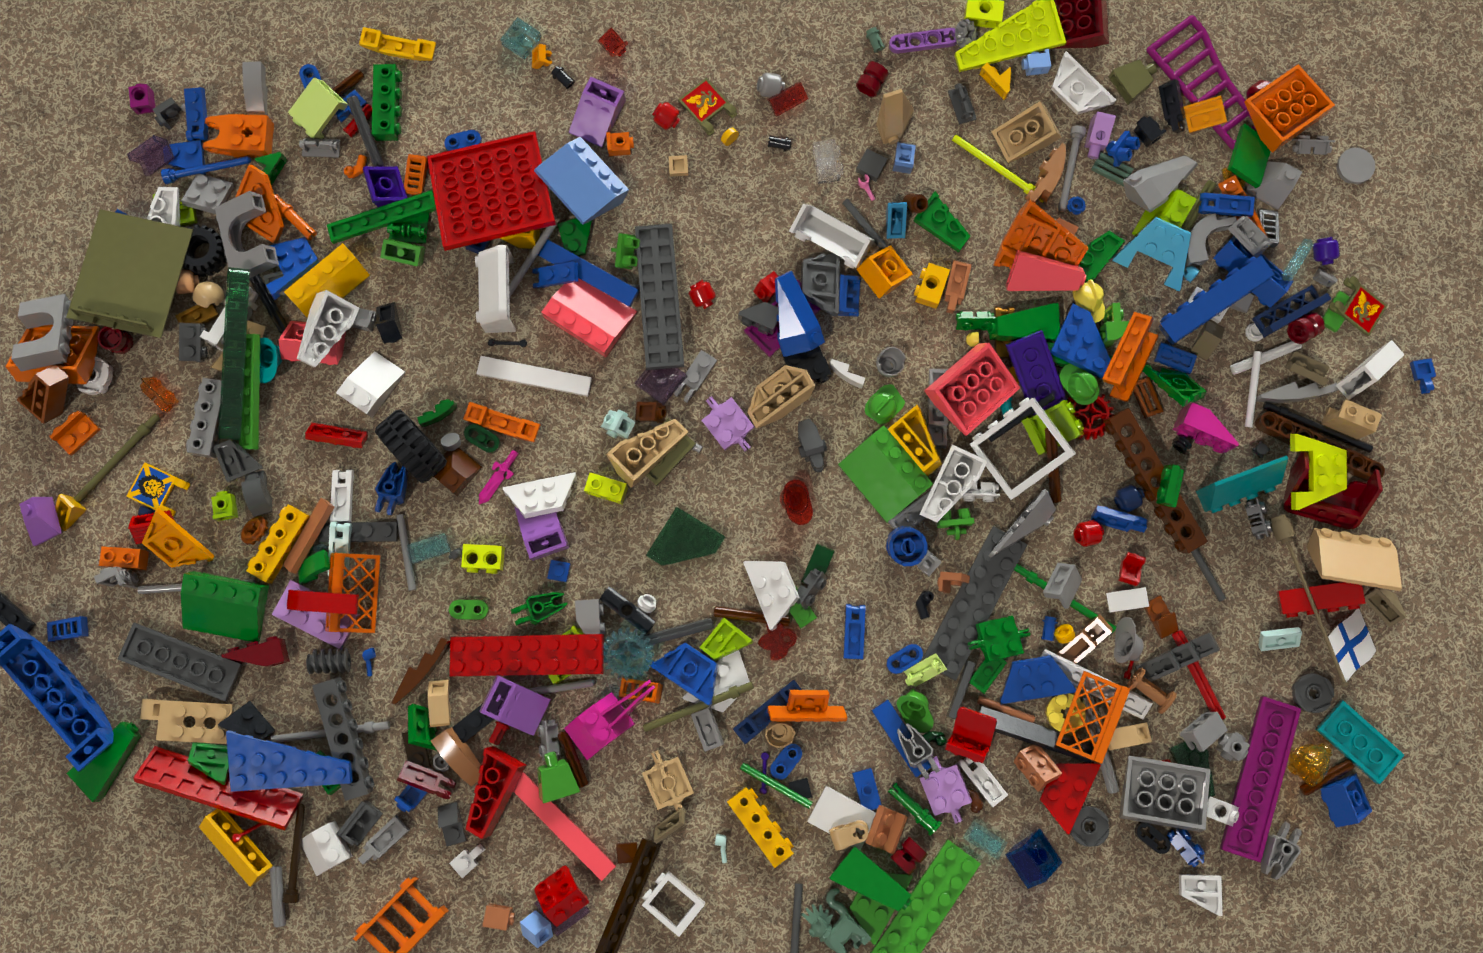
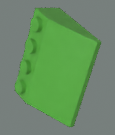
(885, 474)

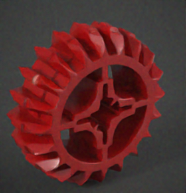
(1096, 414)

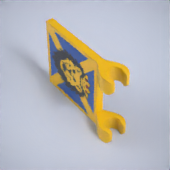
(154, 487)

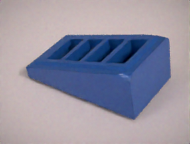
(82, 628)

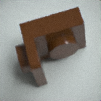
(650, 412)

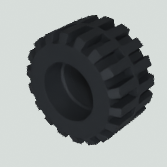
(213, 259)

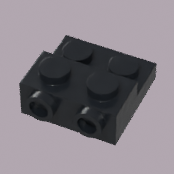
(812, 362)

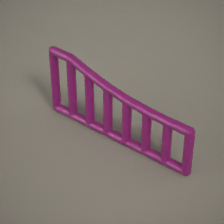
(1217, 67)

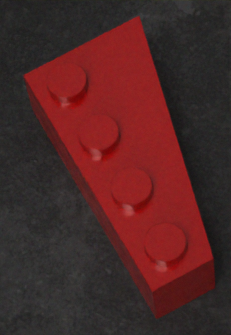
(1324, 596)
(494, 788)

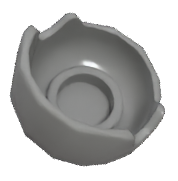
(892, 355)

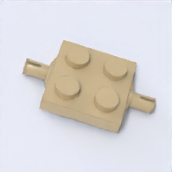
(667, 782)

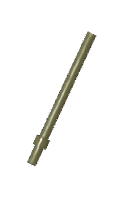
(143, 430)
(733, 692)

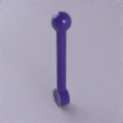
(763, 790)

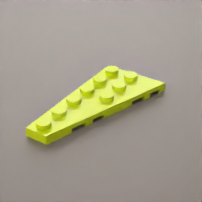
(1021, 34)

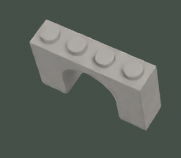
(231, 220)
(52, 347)

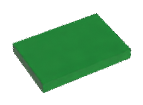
(1249, 156)

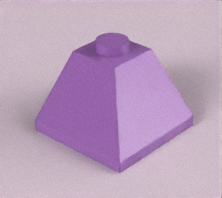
(40, 519)

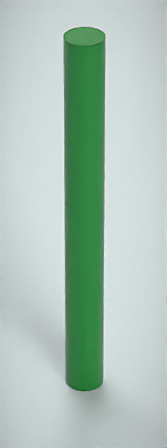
(776, 785)

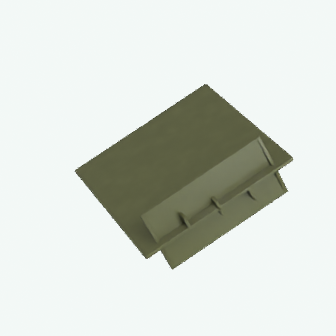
(130, 273)

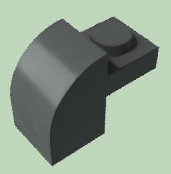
(256, 494)

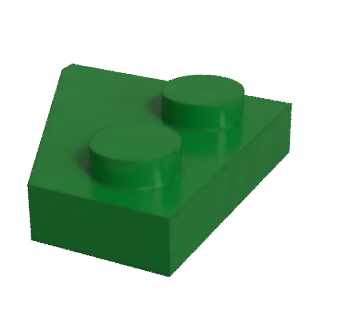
(211, 760)

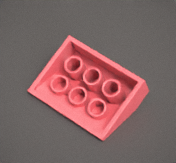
(589, 315)
(973, 388)

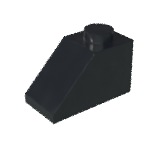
(388, 323)

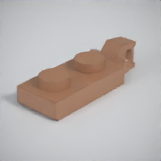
(956, 284)

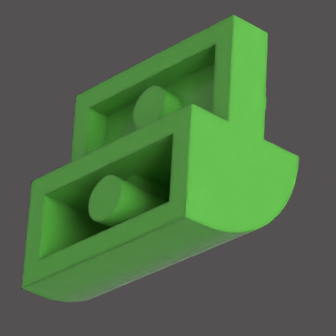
(1113, 327)

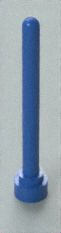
(170, 175)

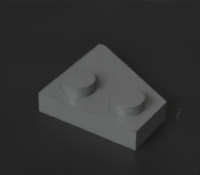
(235, 460)

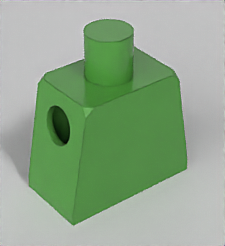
(555, 779)

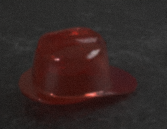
(797, 502)

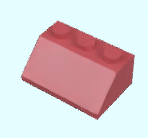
(291, 340)

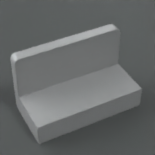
(1063, 584)

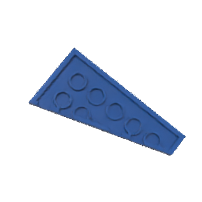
(272, 765)

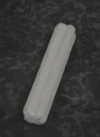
(278, 906)

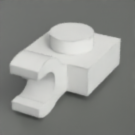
(466, 861)

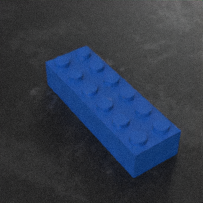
(1217, 299)

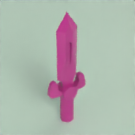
(496, 479)

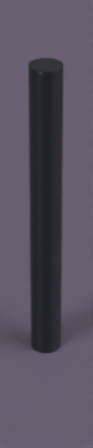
(1043, 402)

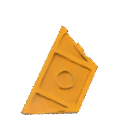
(173, 542)

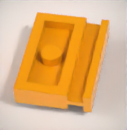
(1205, 114)

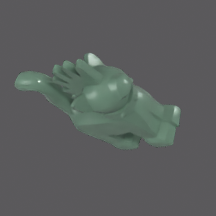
(841, 931)

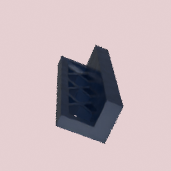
(1294, 314)

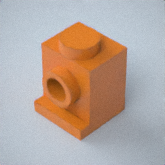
(617, 149)

